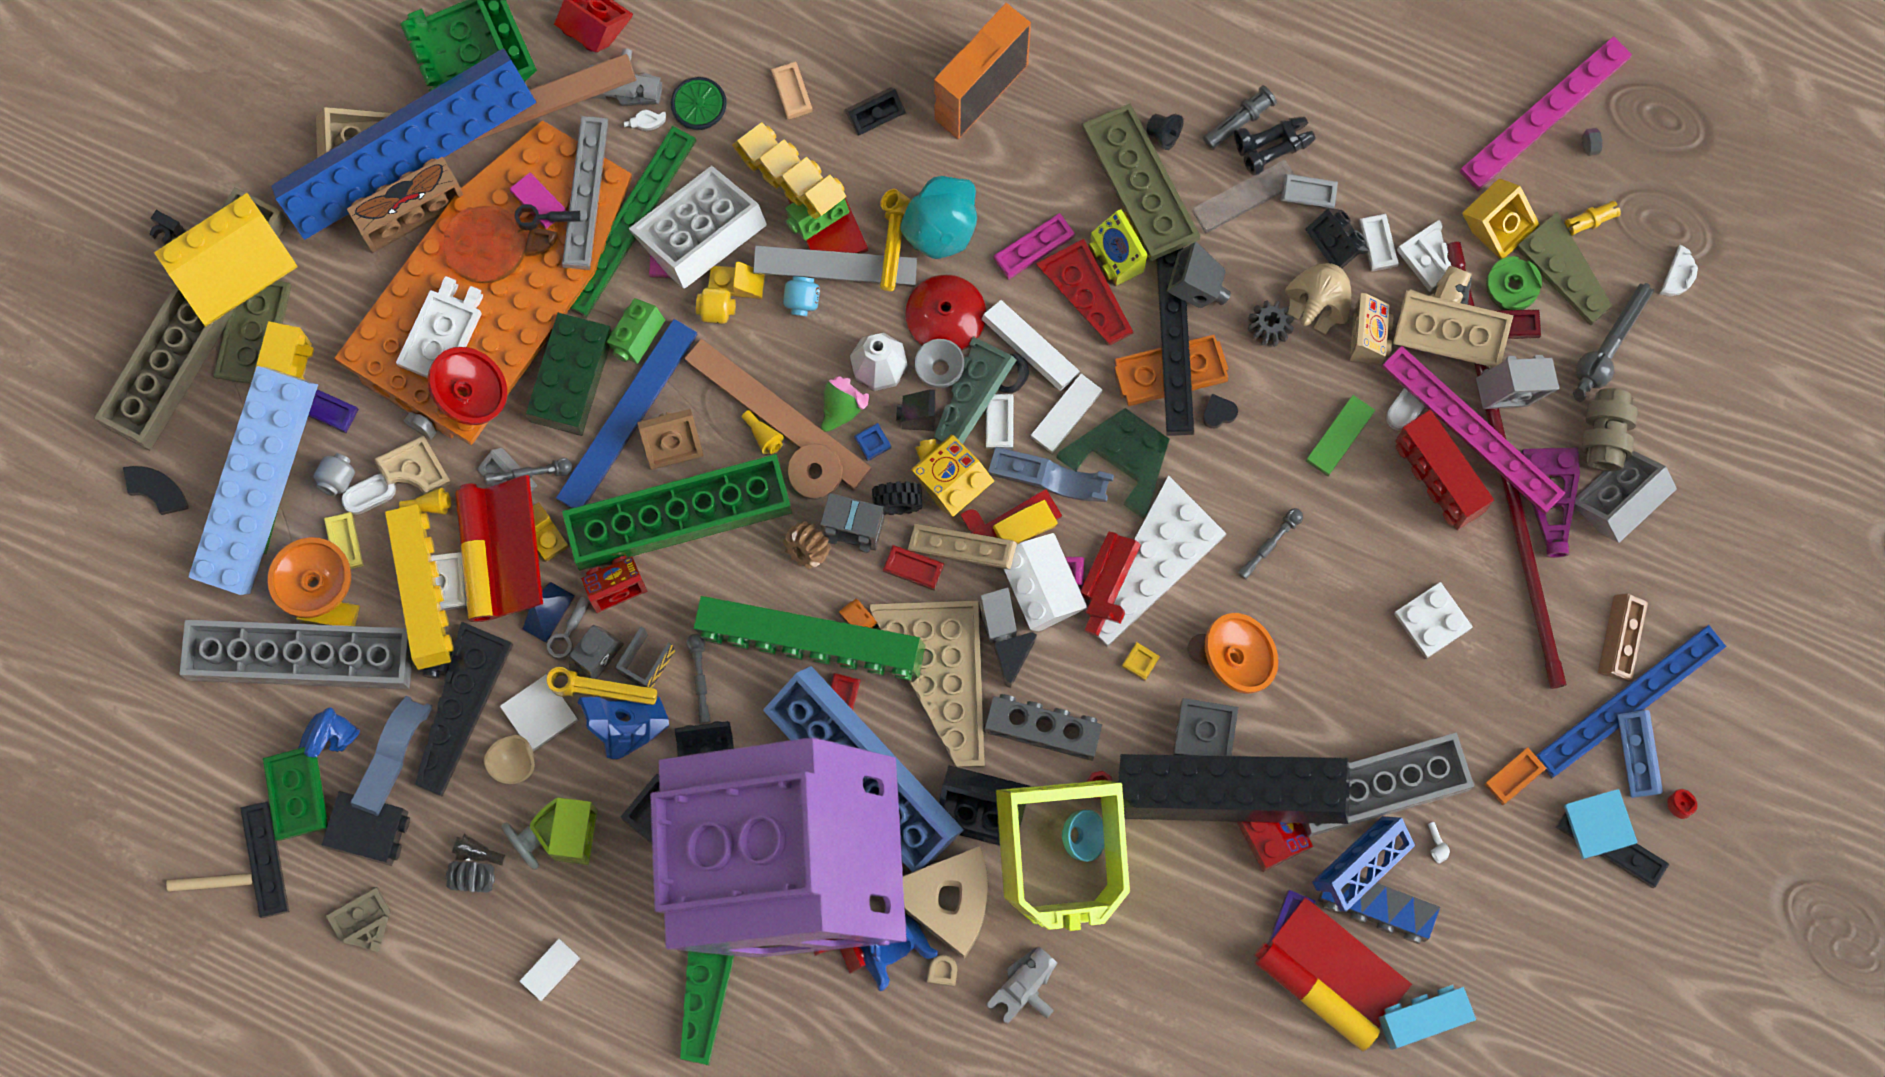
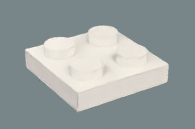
(1433, 620)

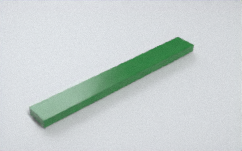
(638, 204)

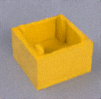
(285, 349)

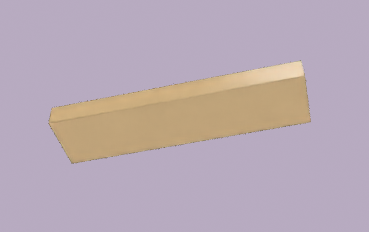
(962, 546)

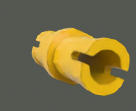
(1592, 217)

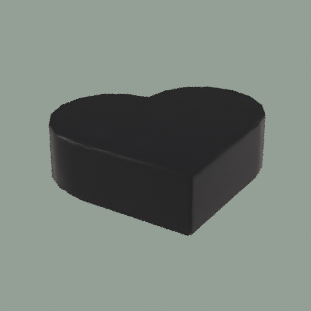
(1219, 411)

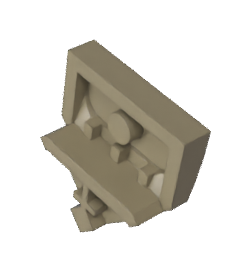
(362, 920)

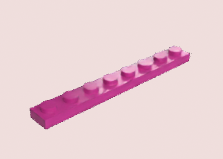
(1545, 113)
(1473, 430)

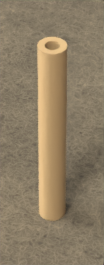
(209, 882)

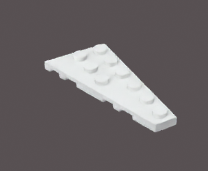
(1171, 543)

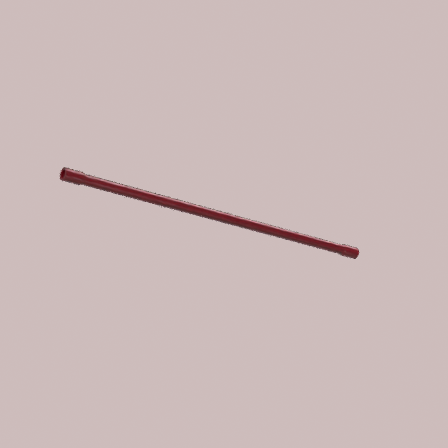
(1552, 662)

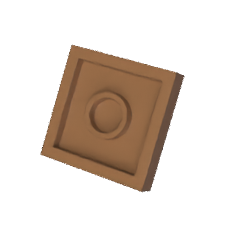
(670, 439)

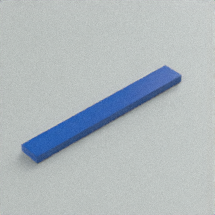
(626, 414)
(1631, 699)

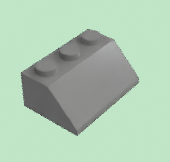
(1625, 497)

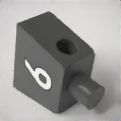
(594, 652)

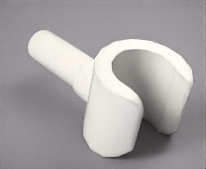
(1442, 851)

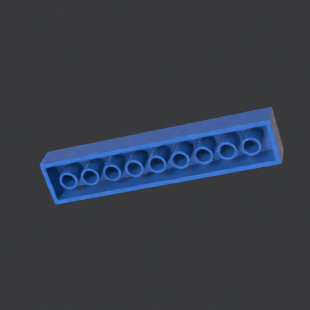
(403, 143)

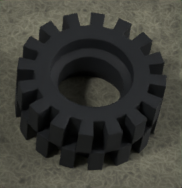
(898, 497)

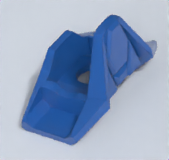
(622, 737)

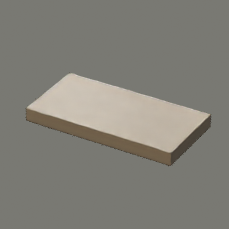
(1452, 329)

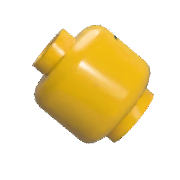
(715, 305)

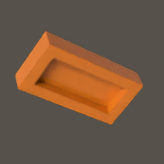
(1515, 776)

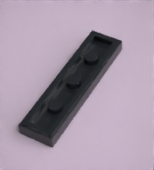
(1632, 859)
(264, 860)

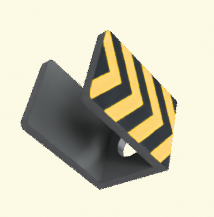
(631, 652)

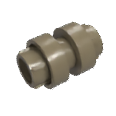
(1611, 418)

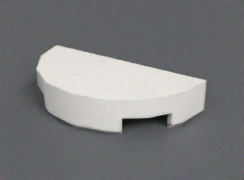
(1680, 274)

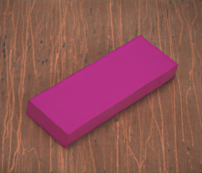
(1034, 246)

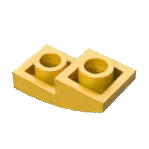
(1026, 523)

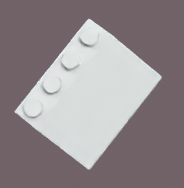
(699, 226)

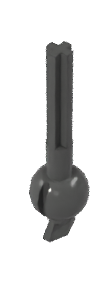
(1596, 367)

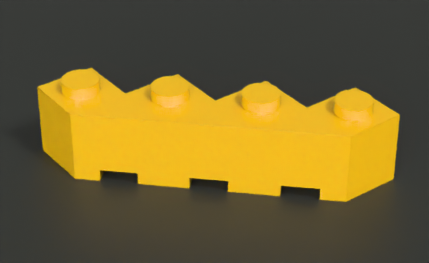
(783, 168)

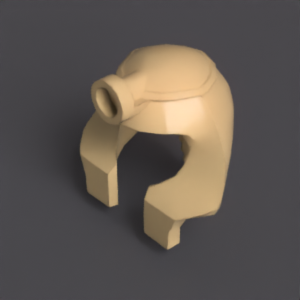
(1325, 286)

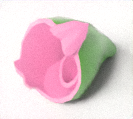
(841, 403)

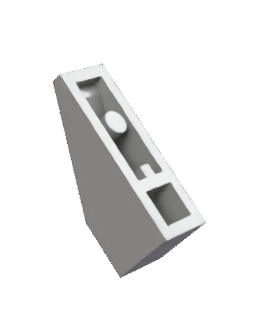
(998, 615)

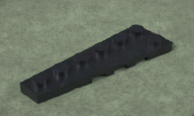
(468, 684)

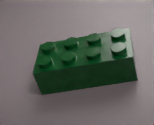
(569, 374)

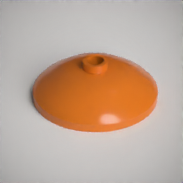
(300, 565)
(1241, 653)

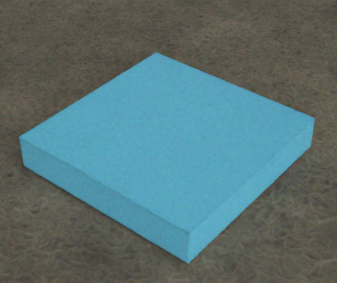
(1600, 824)

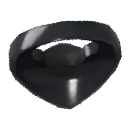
(1023, 372)

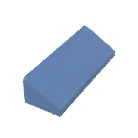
(1640, 753)

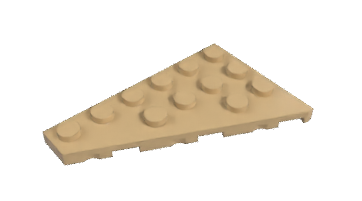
(949, 671)

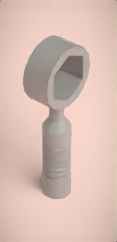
(572, 624)

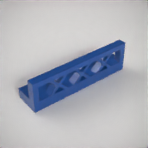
(1365, 854)

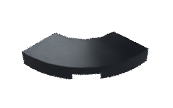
(155, 486)

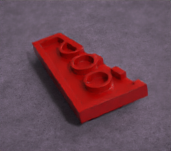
(1084, 285)

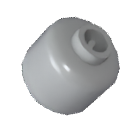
(334, 474)

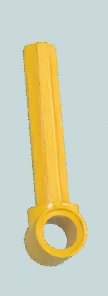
(894, 205)
(599, 688)

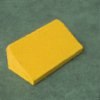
(343, 615)

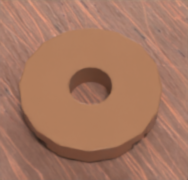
(799, 470)

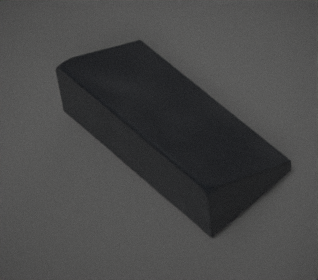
(875, 111)

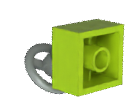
(563, 830)

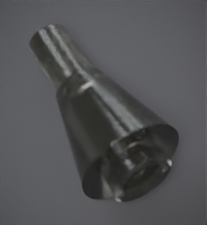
(472, 850)

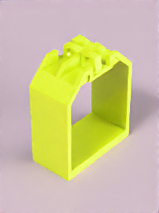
(1067, 914)

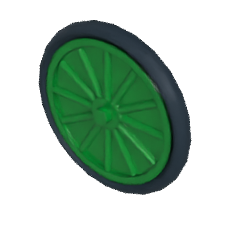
(698, 103)

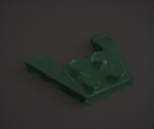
(1130, 447)

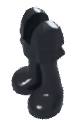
(1255, 160)

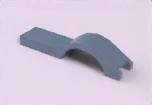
(1049, 476)
(389, 756)

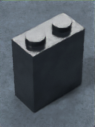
(366, 834)

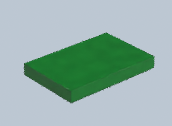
(295, 794)

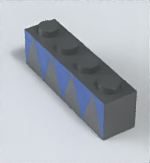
(1390, 910)

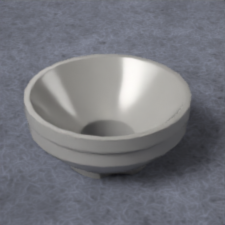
(937, 351)

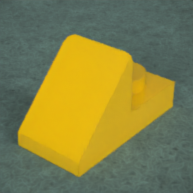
(737, 280)
(548, 538)

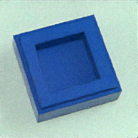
(872, 442)

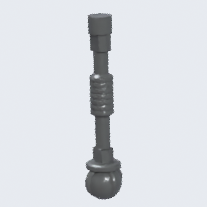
(559, 468)
(1292, 518)
(696, 645)

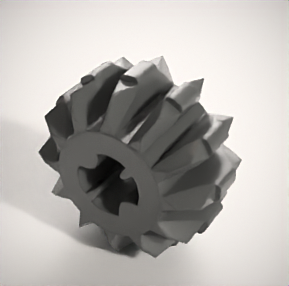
(1281, 323)
(470, 876)

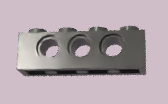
(999, 725)

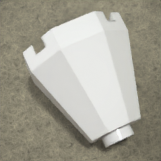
(879, 361)

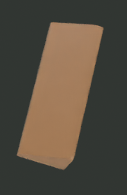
(1623, 637)

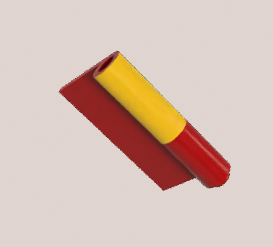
(498, 549)
(1332, 973)

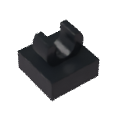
(166, 225)

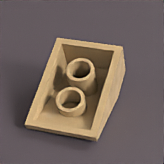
(339, 125)

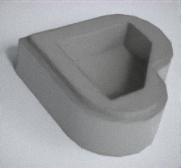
(420, 424)

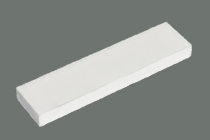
(1030, 345)

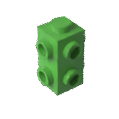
(806, 226)
(635, 331)

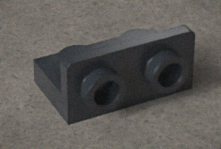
(1337, 237)

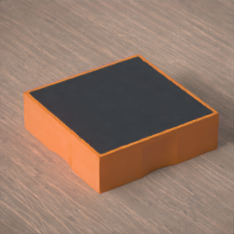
(982, 71)

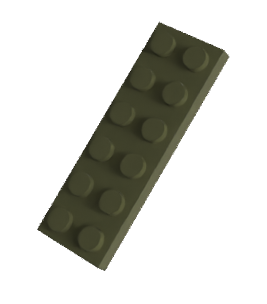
(1141, 182)

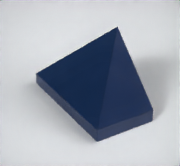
(544, 619)

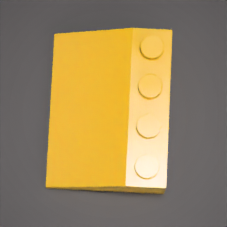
(226, 259)

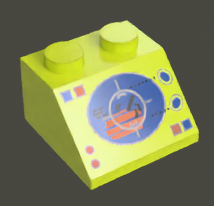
(1118, 249)

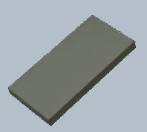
(246, 332)

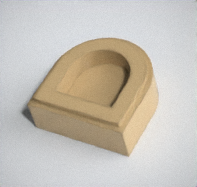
(942, 971)

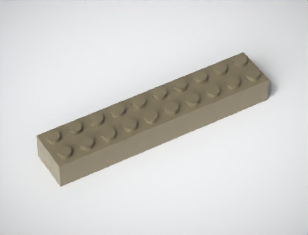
(167, 360)

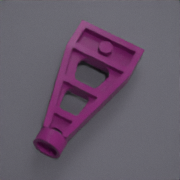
(1563, 464)

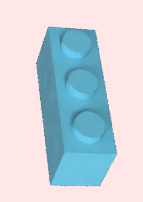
(1426, 1017)

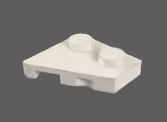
(1426, 255)

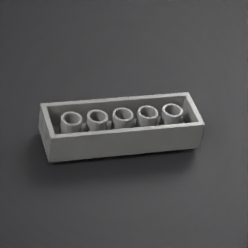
(1403, 780)

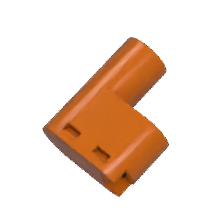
(857, 614)

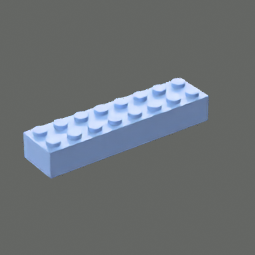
(253, 480)

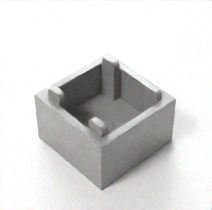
(1517, 382)

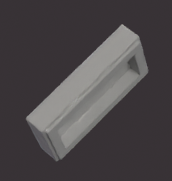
(1309, 191)

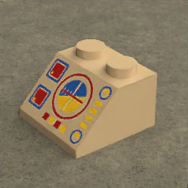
(1370, 330)

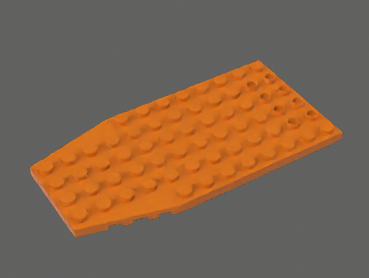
(514, 310)

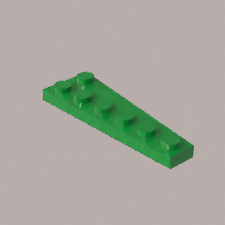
(703, 1003)

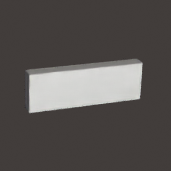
(1066, 413)

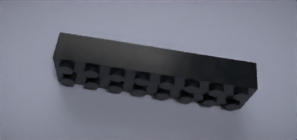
(1235, 788)

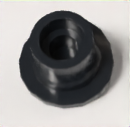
(1165, 129)

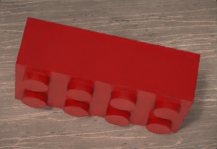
(1443, 470)

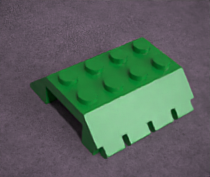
(464, 36)

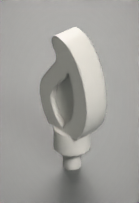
(646, 120)

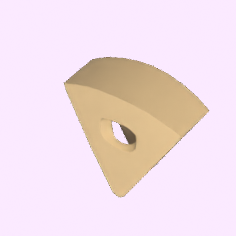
(950, 899)

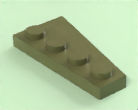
(1565, 268)

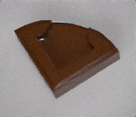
(539, 241)

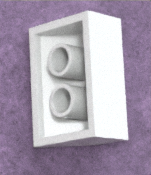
(1044, 583)

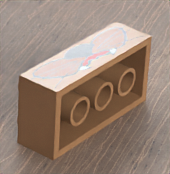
(405, 204)

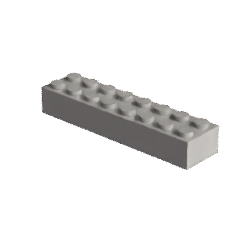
(296, 654)

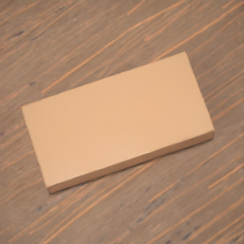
(792, 90)

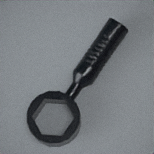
(552, 216)

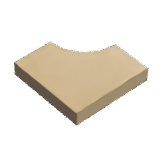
(414, 465)

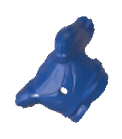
(327, 727)
(879, 957)

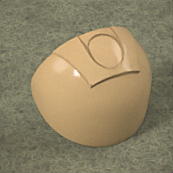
(510, 760)

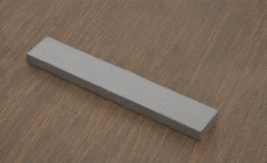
(585, 192)
(829, 265)

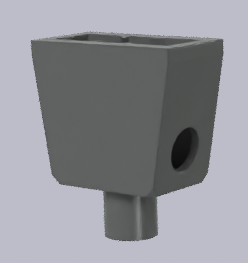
(1198, 278)

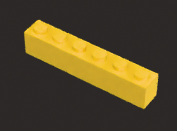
(418, 586)

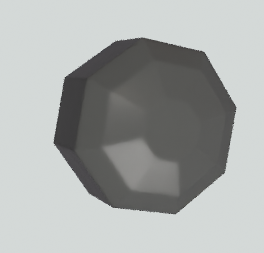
(1592, 141)

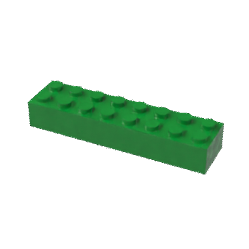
(677, 512)
(810, 637)

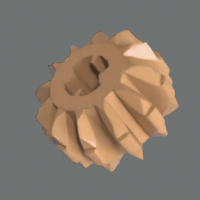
(806, 545)

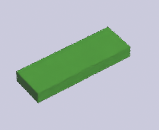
(1340, 435)

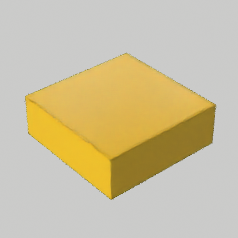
(1140, 661)

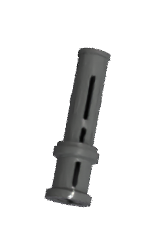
(1248, 111)

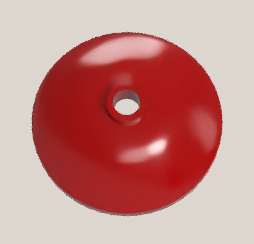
(957, 325)
(475, 377)

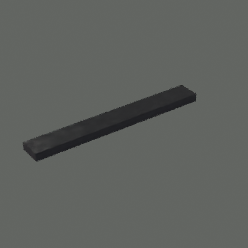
(1174, 353)

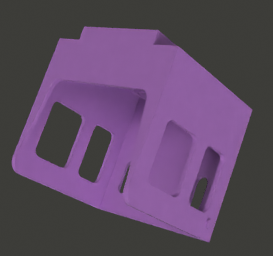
(777, 849)

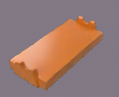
(1142, 373)

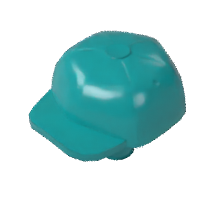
(941, 217)

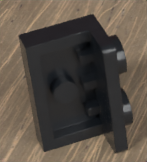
(704, 738)

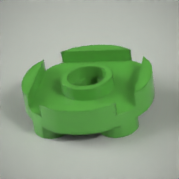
(1520, 270)

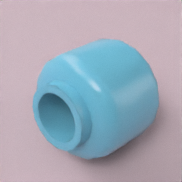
(801, 295)

